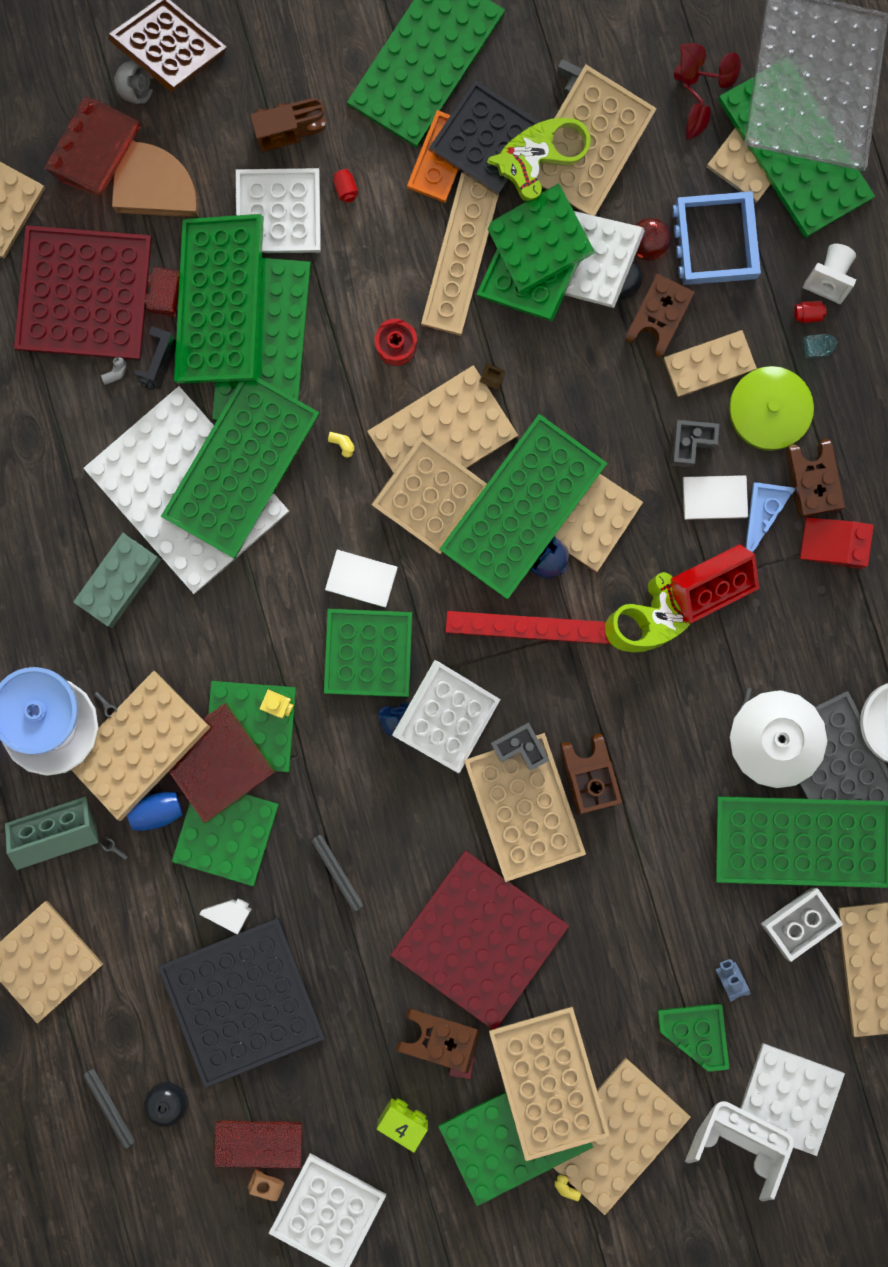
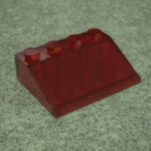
(92, 146)

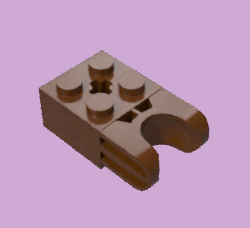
(288, 123)
(659, 319)
(814, 475)
(595, 770)
(435, 1039)

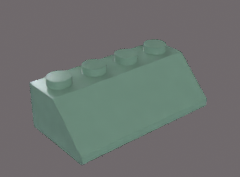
(50, 833)

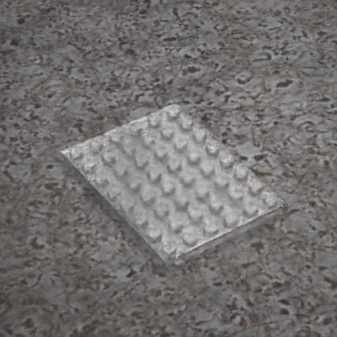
(817, 81)

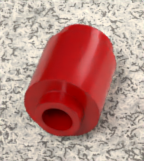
(345, 185)
(810, 311)

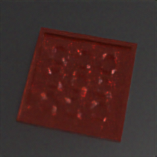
(220, 765)

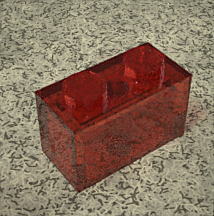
(163, 291)

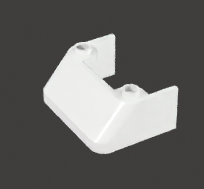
(751, 1133)

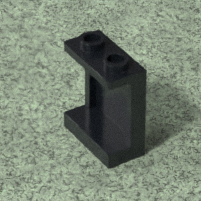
(160, 361)

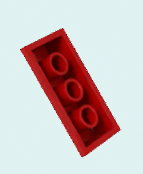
(715, 583)

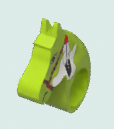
(522, 155)
(658, 623)

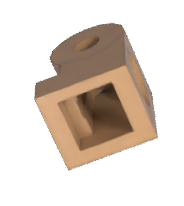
(265, 1186)

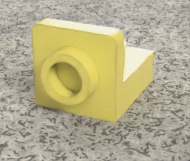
(276, 704)

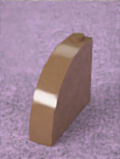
(153, 184)

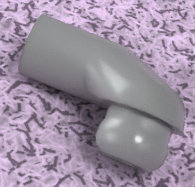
(117, 372)

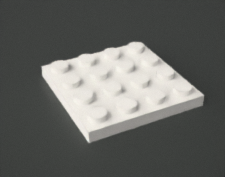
(289, 207)
(604, 273)
(446, 716)
(793, 1095)
(327, 1213)

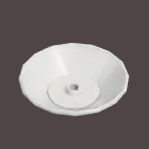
(757, 744)
(72, 751)

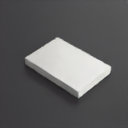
(715, 497)
(361, 578)

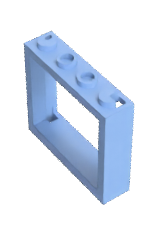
(750, 236)

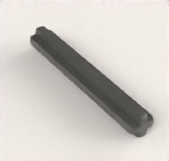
(337, 873)
(109, 1108)

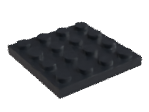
(479, 130)

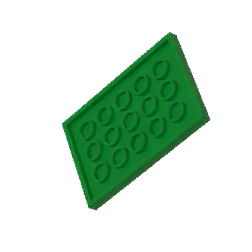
(490, 1150)

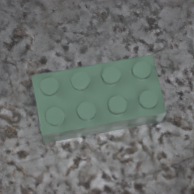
(117, 580)

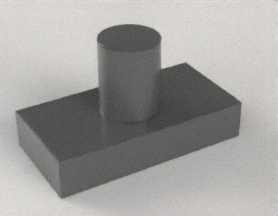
(570, 72)

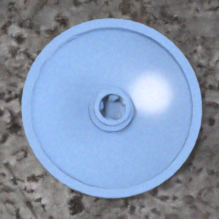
(36, 710)

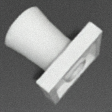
(831, 278)

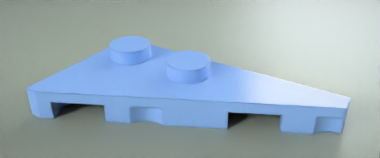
(765, 505)

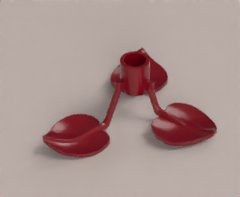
(687, 72)

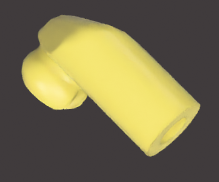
(344, 442)
(565, 1190)

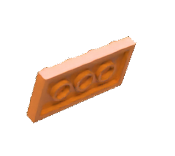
(432, 174)

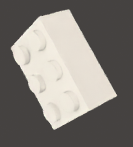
(801, 924)

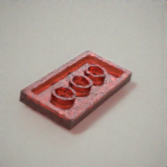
(258, 1144)

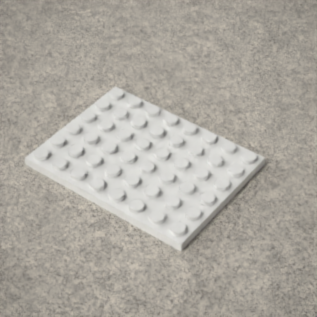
(143, 474)

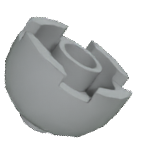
(133, 83)

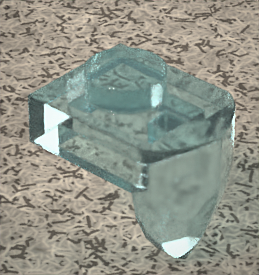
(819, 345)

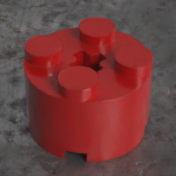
(406, 337)

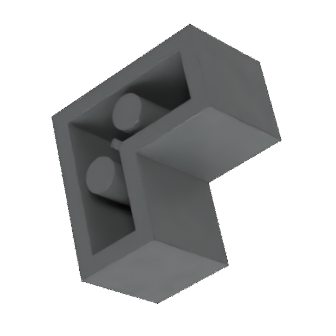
(688, 437)
(521, 741)

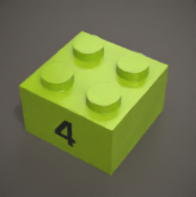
(403, 1124)

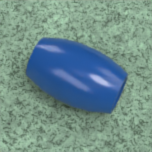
(155, 811)

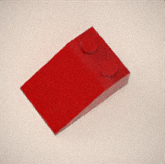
(837, 542)

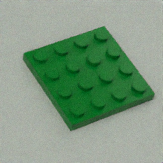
(540, 239)
(539, 301)
(368, 652)
(267, 731)
(230, 842)

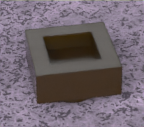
(492, 376)

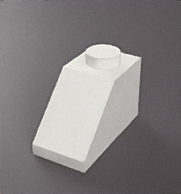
(228, 914)

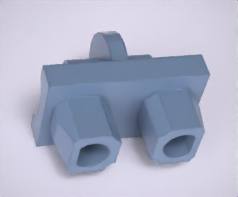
(732, 980)

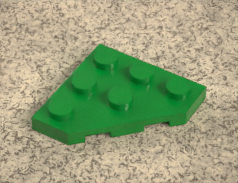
(698, 1033)

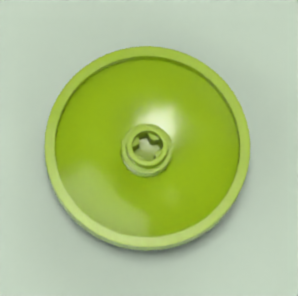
(771, 408)

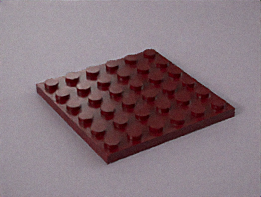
(83, 292)
(479, 940)

